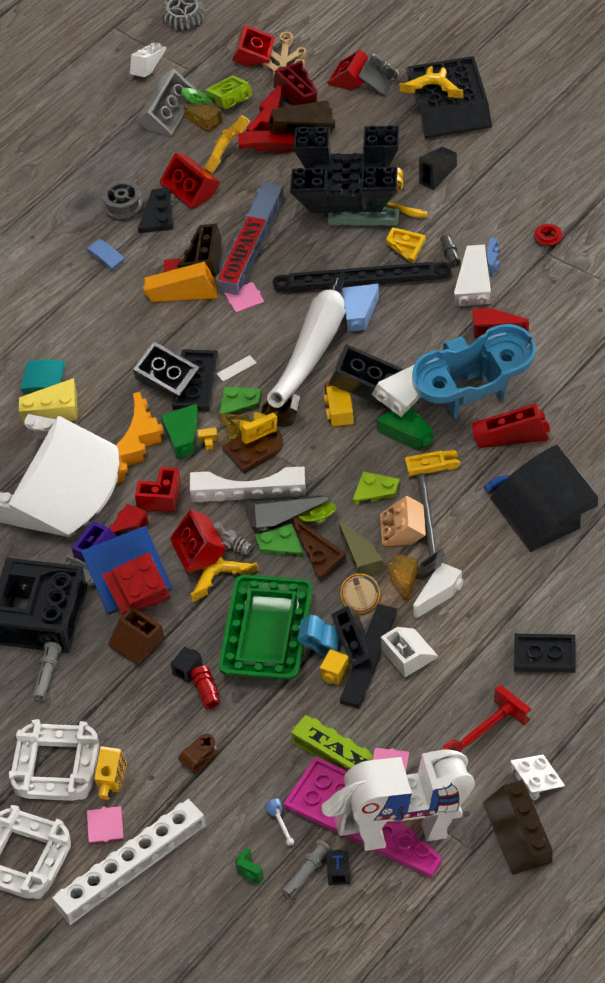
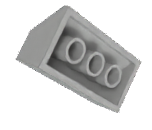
(165, 104)

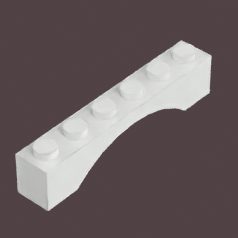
(285, 483)

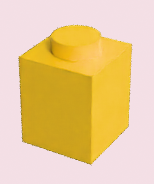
(334, 667)

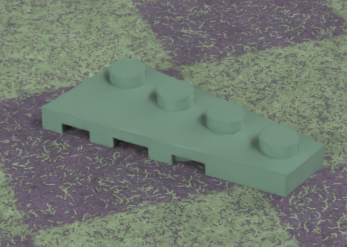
(387, 217)

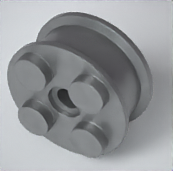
(122, 199)

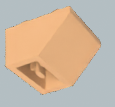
(403, 523)

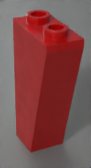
(512, 427)

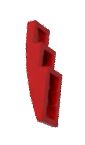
(266, 141)

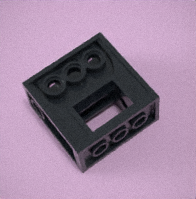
(53, 607)

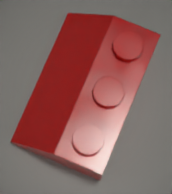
(189, 180)
(197, 542)

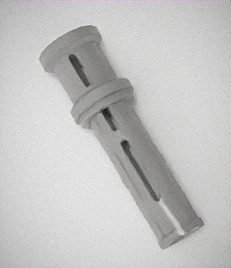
(48, 663)
(312, 862)

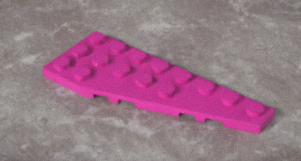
(321, 782)

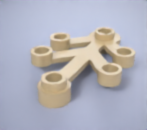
(286, 40)

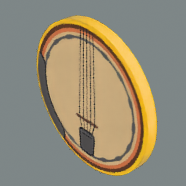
(360, 592)

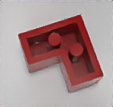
(160, 494)

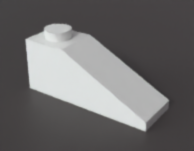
(439, 588)

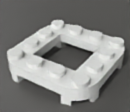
(54, 788)
(58, 842)

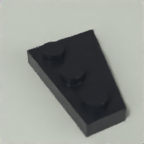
(157, 212)

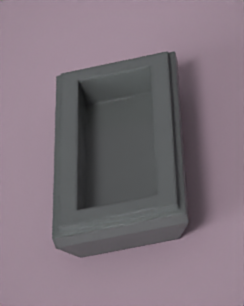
(430, 564)

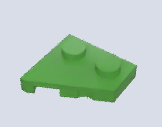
(240, 399)

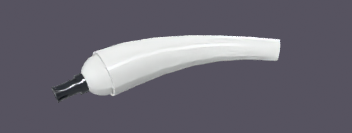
(315, 336)

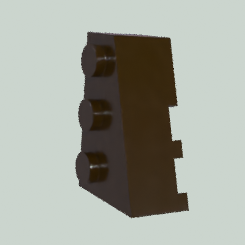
(204, 248)

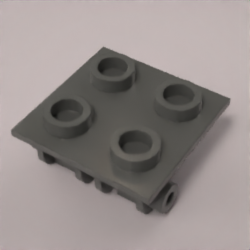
(378, 74)

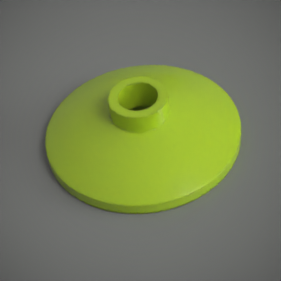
(318, 513)

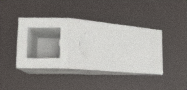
(146, 59)

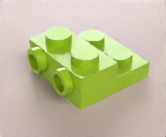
(229, 92)

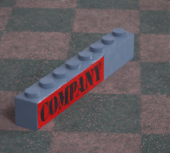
(250, 238)

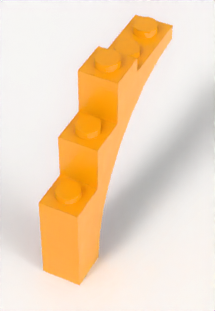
(141, 433)

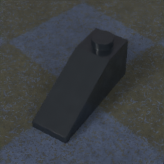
(352, 635)

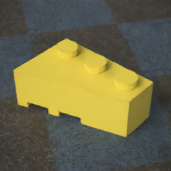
(51, 402)

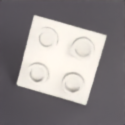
(537, 774)

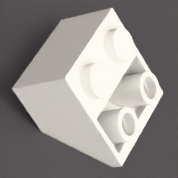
(407, 650)

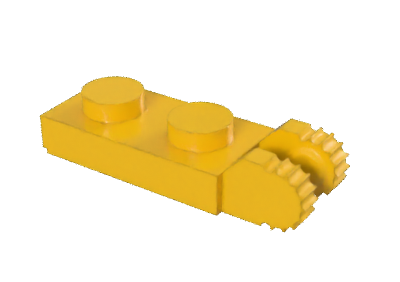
(432, 462)

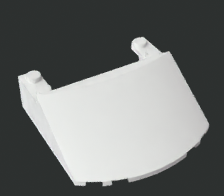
(65, 481)

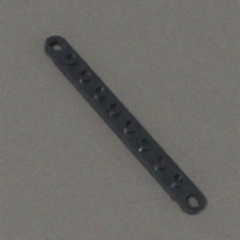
(363, 276)

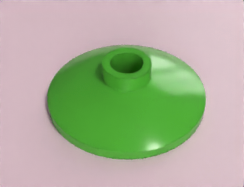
(195, 96)

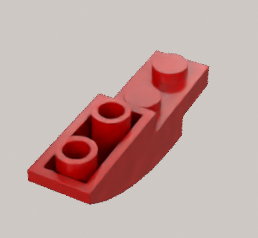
(273, 101)

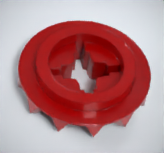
(545, 230)

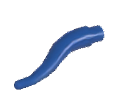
(495, 483)

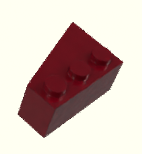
(295, 84)

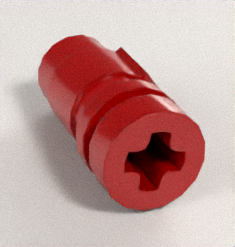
(206, 687)

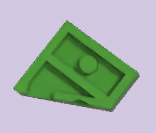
(279, 541)

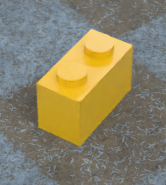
(340, 406)

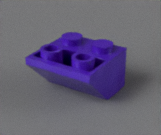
(92, 536)

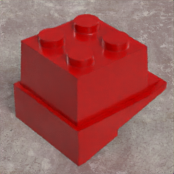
(136, 584)

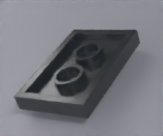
(544, 653)

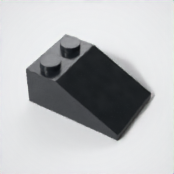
(164, 370)

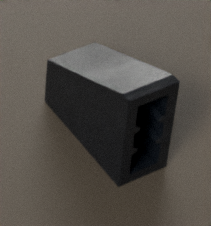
(436, 166)

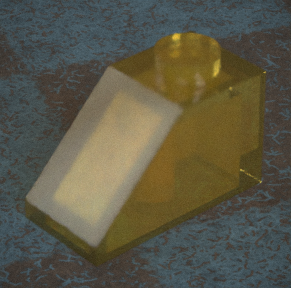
(203, 115)
(403, 574)

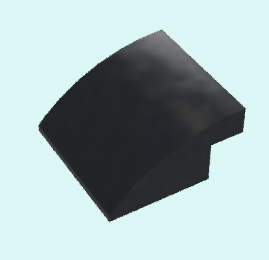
(544, 498)

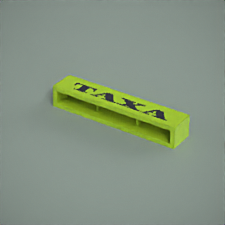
(328, 744)

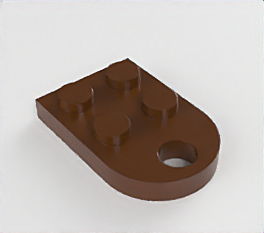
(254, 453)

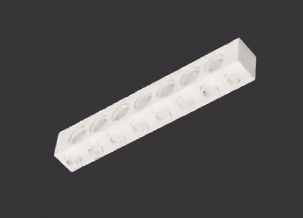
(125, 871)

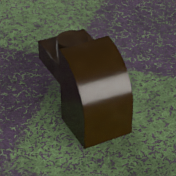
(286, 413)

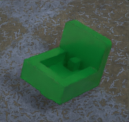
(247, 869)

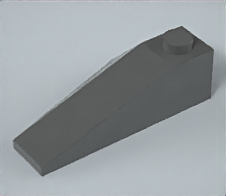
(270, 513)

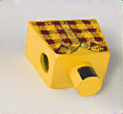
(109, 771)

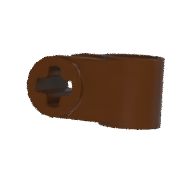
(198, 753)

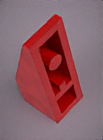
(487, 318)

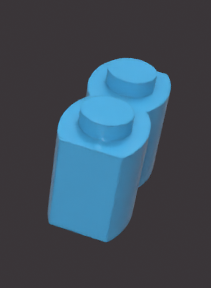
(318, 635)

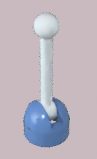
(275, 808)

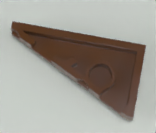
(321, 553)

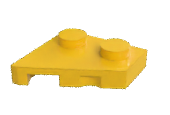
(405, 243)

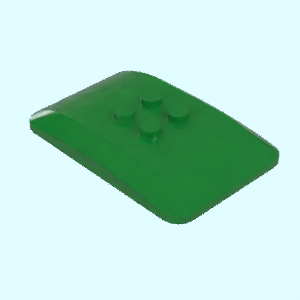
(265, 627)

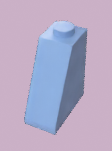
(360, 305)

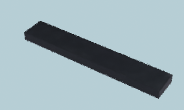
(362, 674)

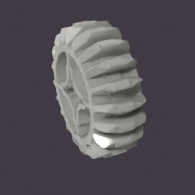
(182, 13)

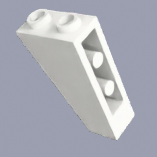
(473, 279)
(397, 392)

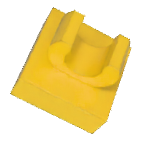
(207, 436)

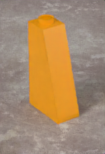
(181, 284)

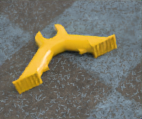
(432, 78)
(223, 141)
(221, 566)

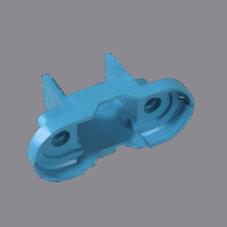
(496, 355)

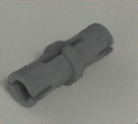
(450, 250)

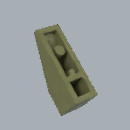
(361, 552)

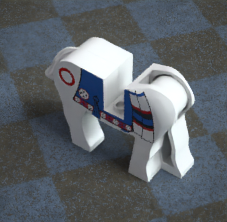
(383, 793)

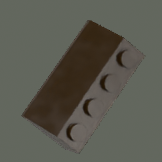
(518, 828)

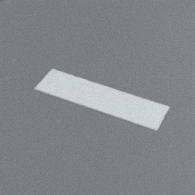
(236, 368)

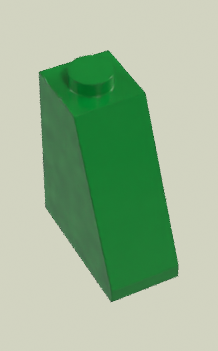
(408, 429)
(181, 430)

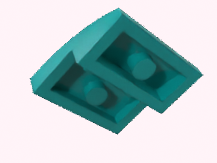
(41, 374)

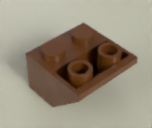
(136, 636)

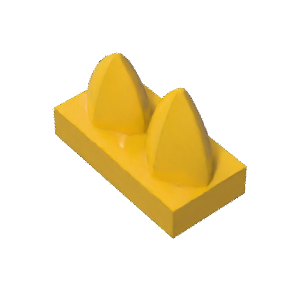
(258, 428)

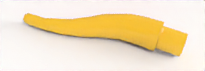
(411, 212)

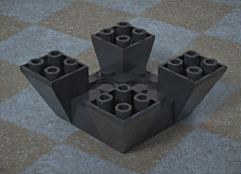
(345, 180)

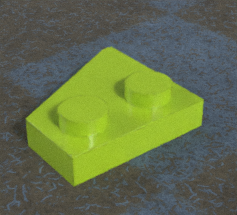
(375, 487)

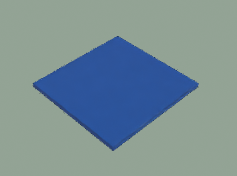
(118, 551)

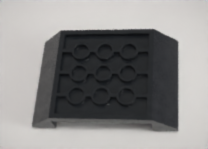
(451, 115)

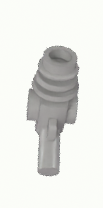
(231, 540)

